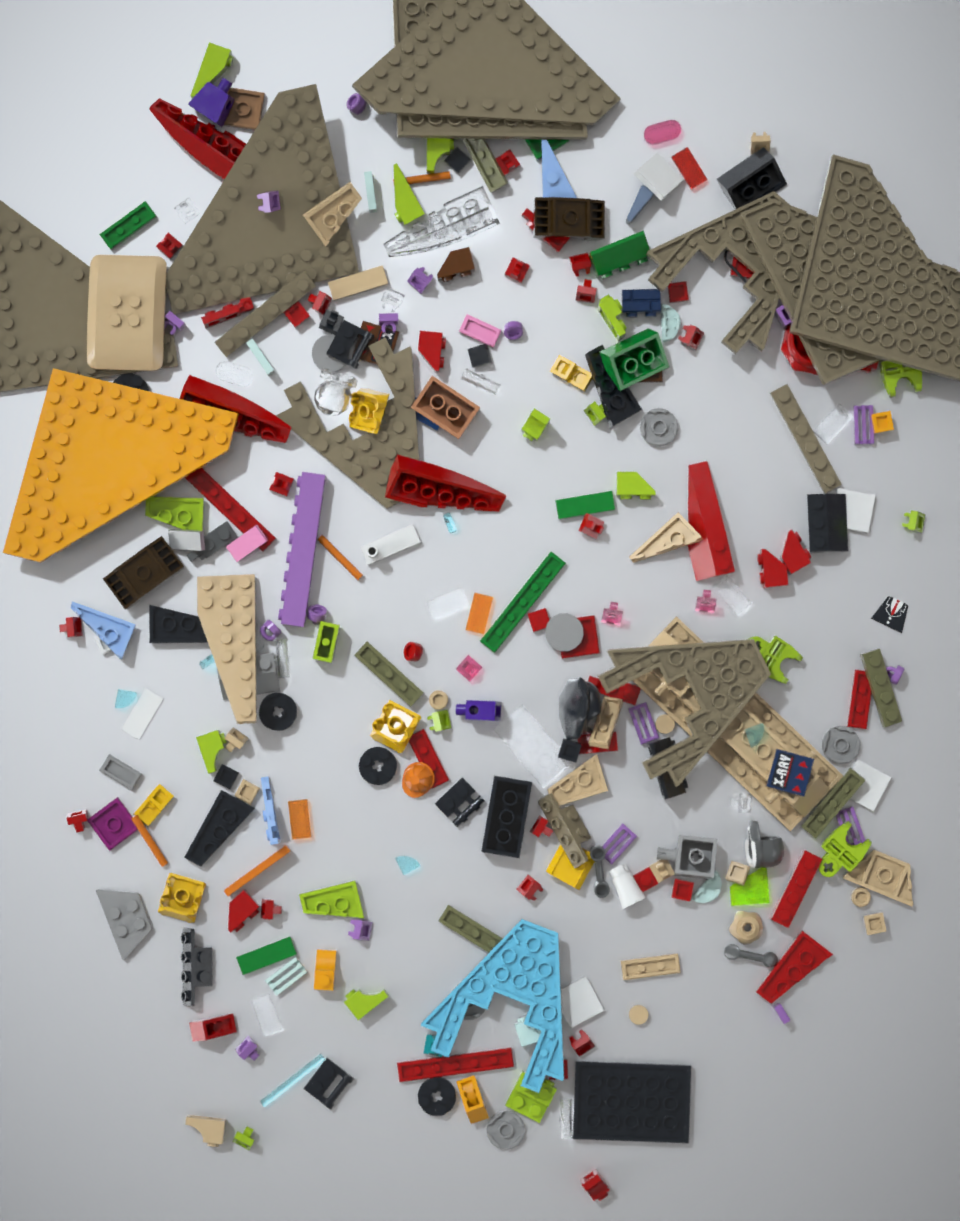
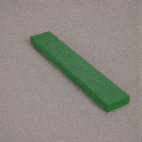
(522, 602)

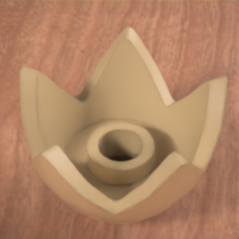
(740, 920)

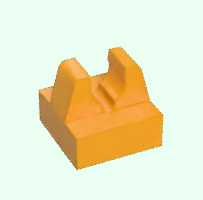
(882, 422)

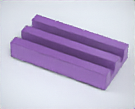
(863, 408)
(637, 707)
(855, 819)
(627, 831)

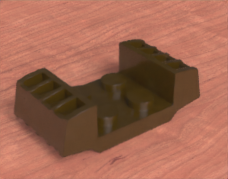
(568, 218)
(143, 572)

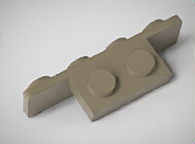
(567, 827)

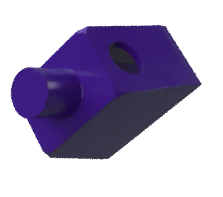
(214, 101)
(486, 710)

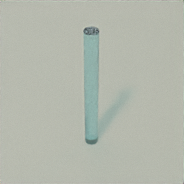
(292, 1080)

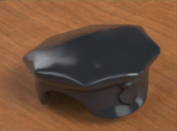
(577, 706)

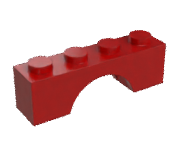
(796, 889)

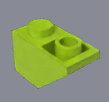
(632, 484)

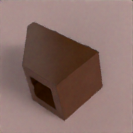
(457, 263)

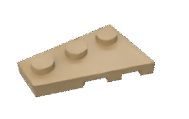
(331, 212)
(580, 783)

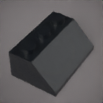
(752, 179)
(827, 523)
(665, 782)

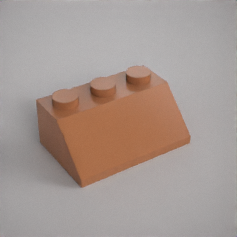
(445, 407)

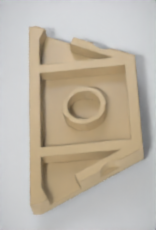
(884, 876)

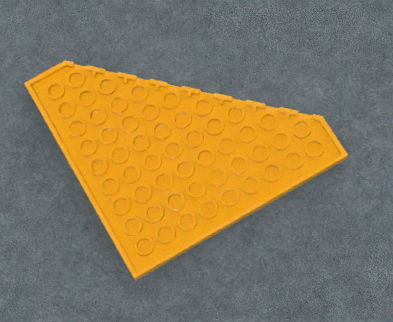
(103, 454)

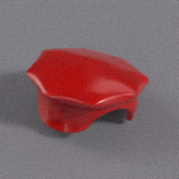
(796, 353)

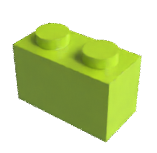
(326, 642)

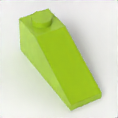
(213, 66)
(405, 200)

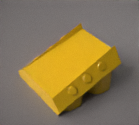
(367, 409)
(395, 726)
(563, 869)
(181, 898)

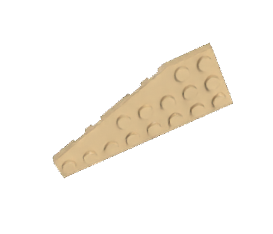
(229, 623)

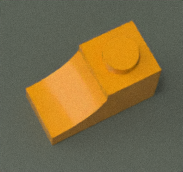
(325, 970)
(472, 1099)

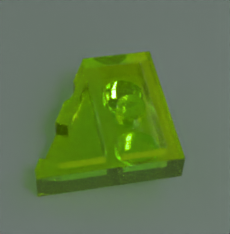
(753, 892)

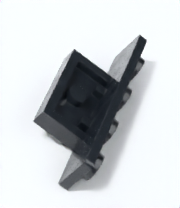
(196, 966)

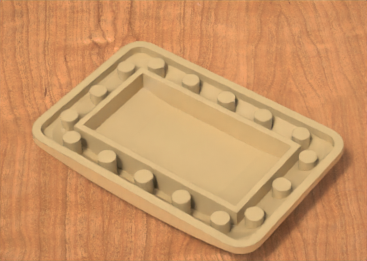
(126, 312)

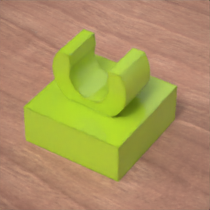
(595, 413)
(916, 521)
(441, 720)
(244, 1139)

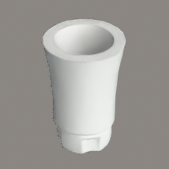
(626, 886)

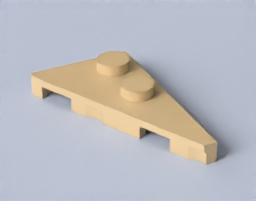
(671, 536)

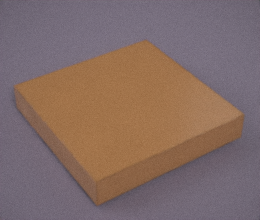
(246, 109)

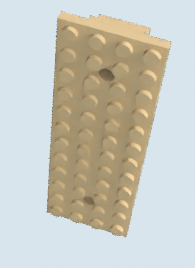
(732, 750)

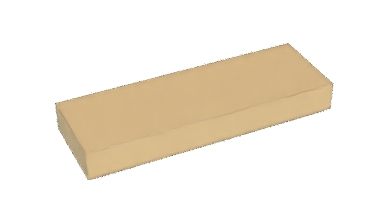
(358, 283)
(606, 722)
(650, 966)

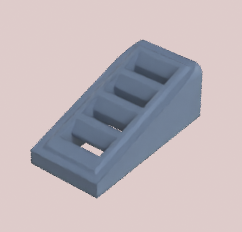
(642, 198)

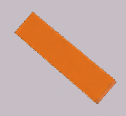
(257, 870)

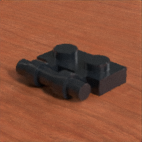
(455, 798)

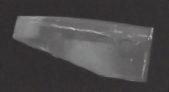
(456, 222)

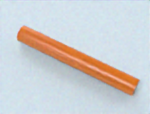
(428, 177)
(340, 557)
(149, 840)

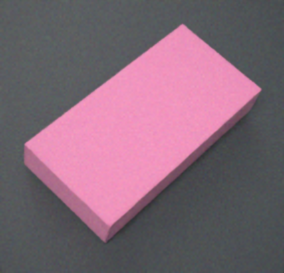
(480, 331)
(247, 543)

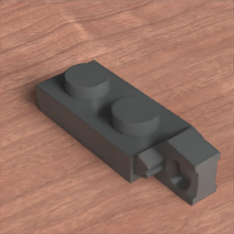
(214, 541)

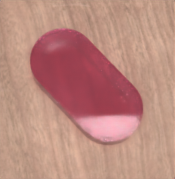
(662, 132)

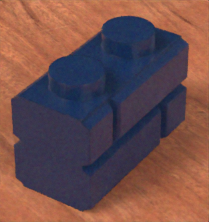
(641, 302)

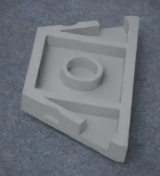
(125, 917)

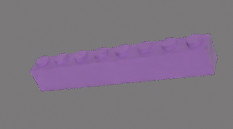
(303, 549)

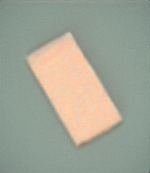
(479, 613)
(299, 819)

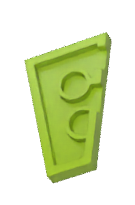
(176, 511)
(333, 900)

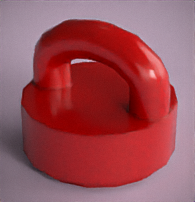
(413, 651)

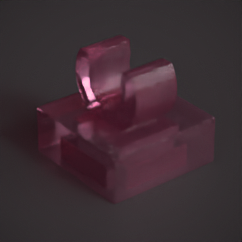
(705, 603)
(612, 615)
(469, 668)

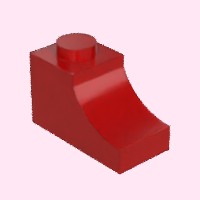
(585, 748)
(212, 1027)
(595, 1185)

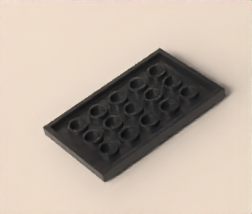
(632, 1101)

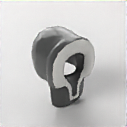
(762, 851)

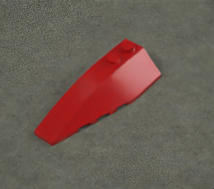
(205, 143)
(251, 418)
(432, 485)
(712, 554)

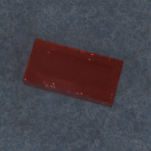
(689, 168)

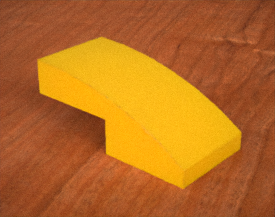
(571, 373)
(153, 805)

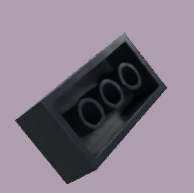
(506, 816)

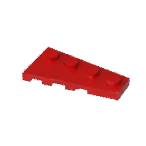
(797, 962)

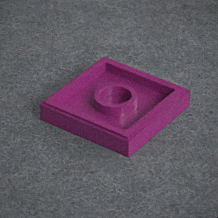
(113, 824)

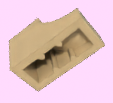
(210, 1128)

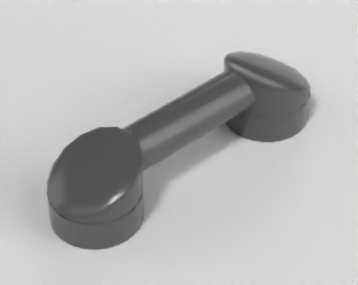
(601, 887)
(733, 952)

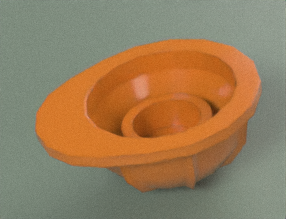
(417, 779)

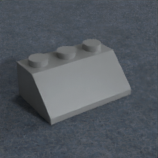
(266, 675)

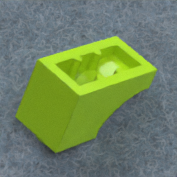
(436, 150)
(535, 425)
(210, 746)
(362, 1003)

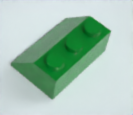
(620, 255)
(634, 358)

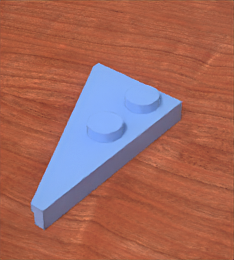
(553, 178)
(110, 629)
(269, 813)

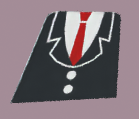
(892, 614)

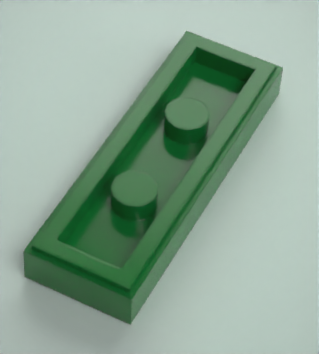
(128, 225)
(585, 504)
(266, 955)

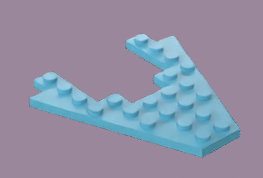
(524, 969)

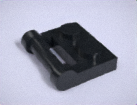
(344, 341)
(322, 1080)

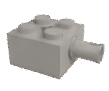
(684, 864)

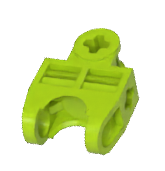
(892, 376)
(782, 652)
(837, 857)

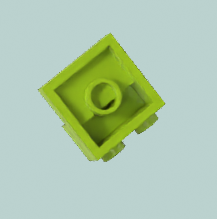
(610, 312)
(530, 1102)

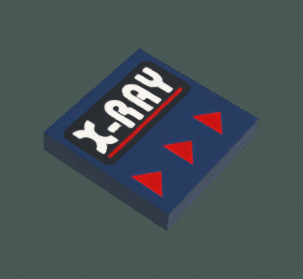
(790, 772)

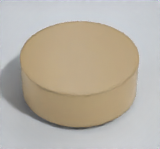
(438, 700)
(664, 724)
(860, 897)
(638, 1014)

